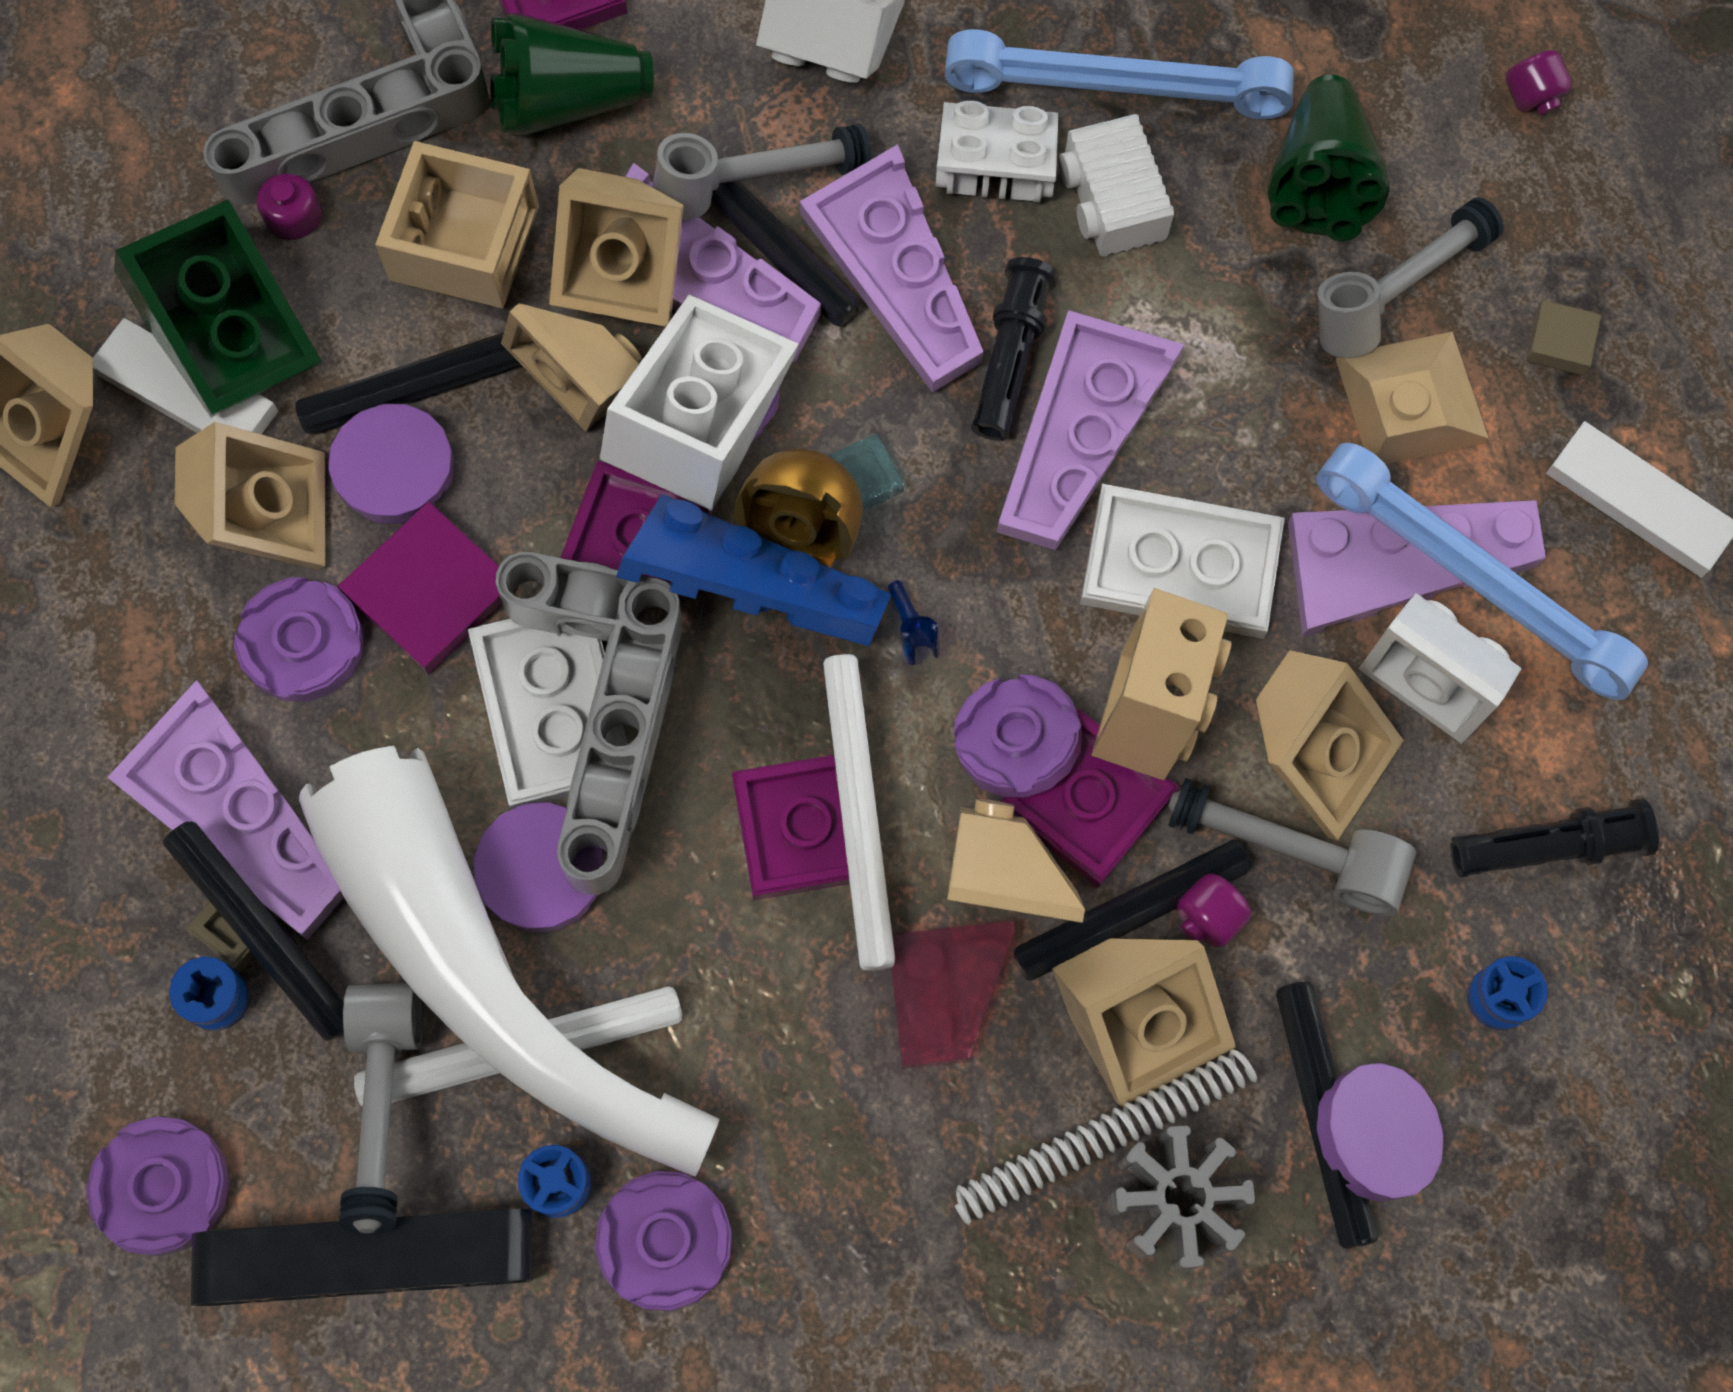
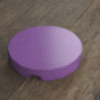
(391, 462)
(299, 639)
(1018, 736)
(522, 874)
(1380, 1132)
(157, 1186)
(663, 1241)

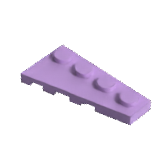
(885, 248)
(729, 278)
(1085, 413)
(1357, 565)
(205, 774)

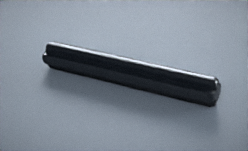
(785, 251)
(405, 383)
(1127, 910)
(257, 928)
(1315, 1075)

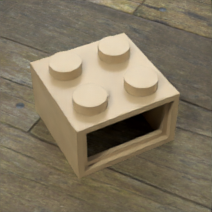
(458, 224)
(1169, 645)

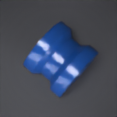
(1518, 984)
(220, 1004)
(544, 1175)

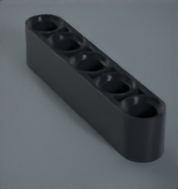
(333, 1262)

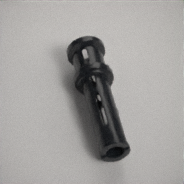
(1018, 324)
(1583, 836)

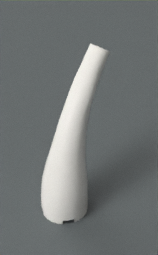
(416, 897)

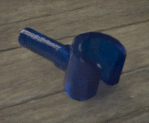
(915, 629)

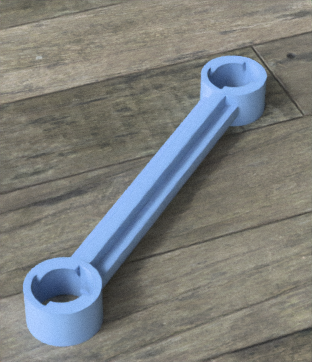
(1257, 87)
(1599, 659)

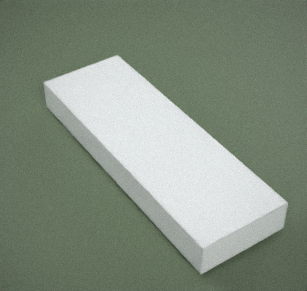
(142, 369)
(1643, 499)

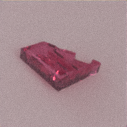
(944, 989)

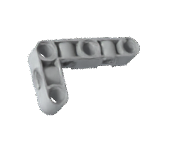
(388, 105)
(629, 691)

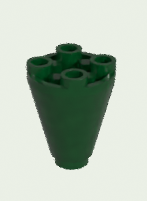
(561, 74)
(1329, 165)

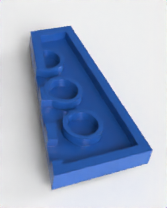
(759, 575)

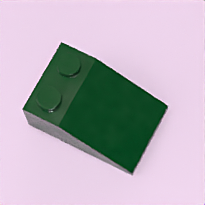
(215, 308)

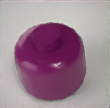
(1539, 82)
(289, 206)
(1213, 911)

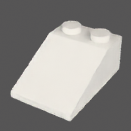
(696, 401)

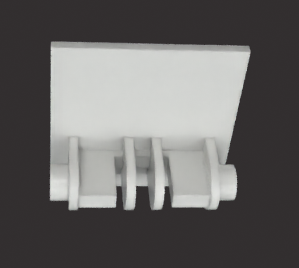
(997, 144)

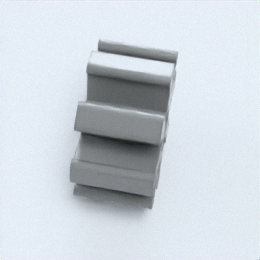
(1192, 1181)

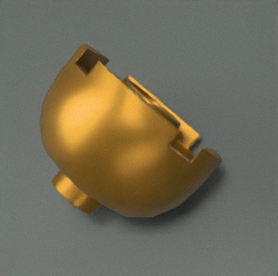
(802, 504)

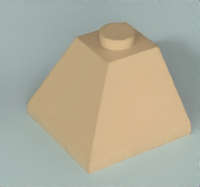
(615, 248)
(571, 360)
(1412, 399)
(42, 408)
(253, 494)
(1325, 737)
(1007, 866)
(1145, 1011)

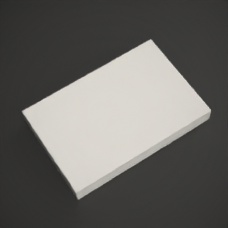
(1185, 549)
(537, 704)

